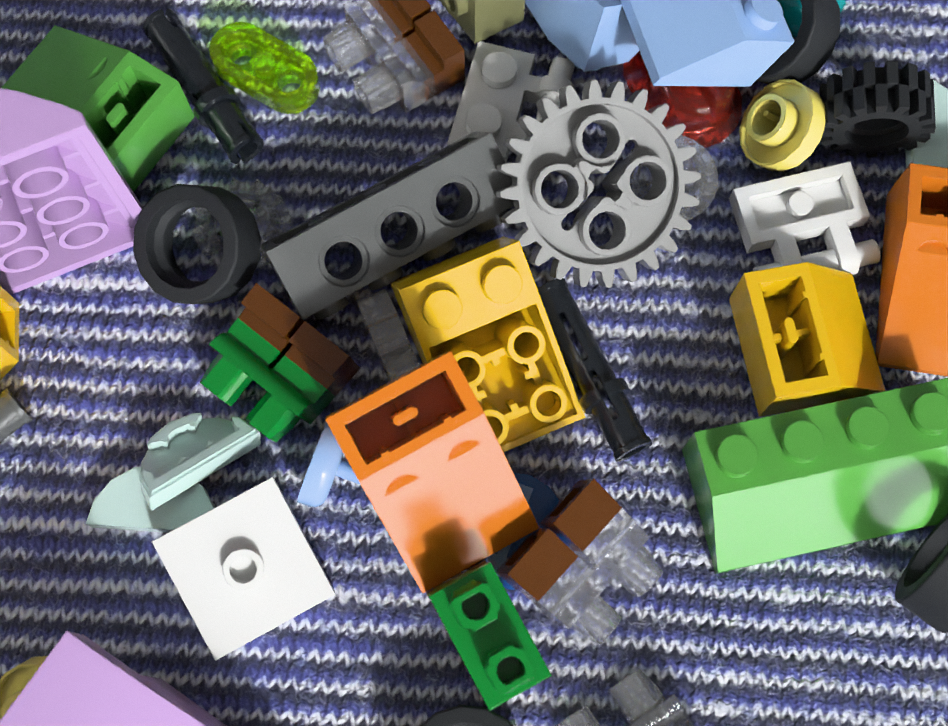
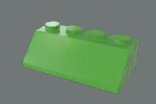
(822, 475)

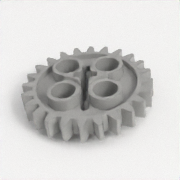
(557, 146)

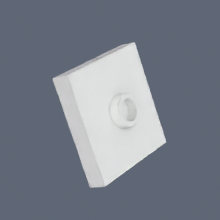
(244, 568)

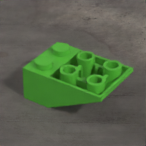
(123, 97)

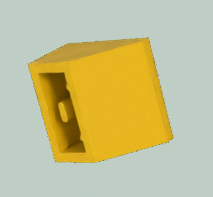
(803, 337)

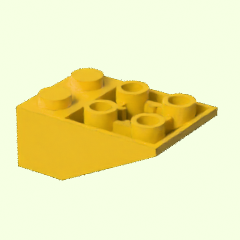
(500, 335)

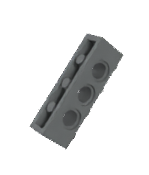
(300, 252)

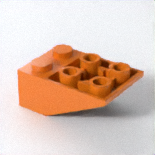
(915, 273)
(433, 470)

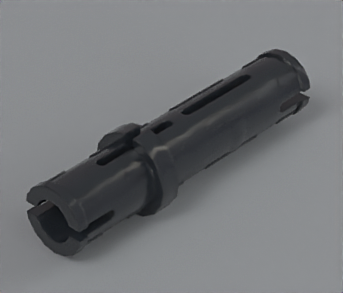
(213, 101)
(623, 434)

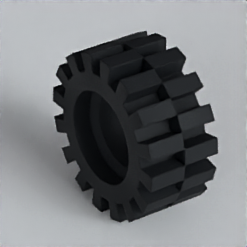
(878, 109)

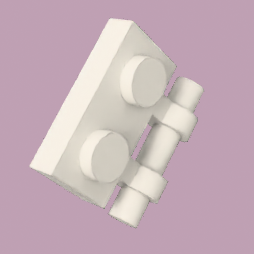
(497, 89)
(805, 207)

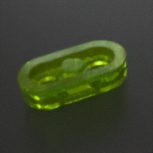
(269, 69)

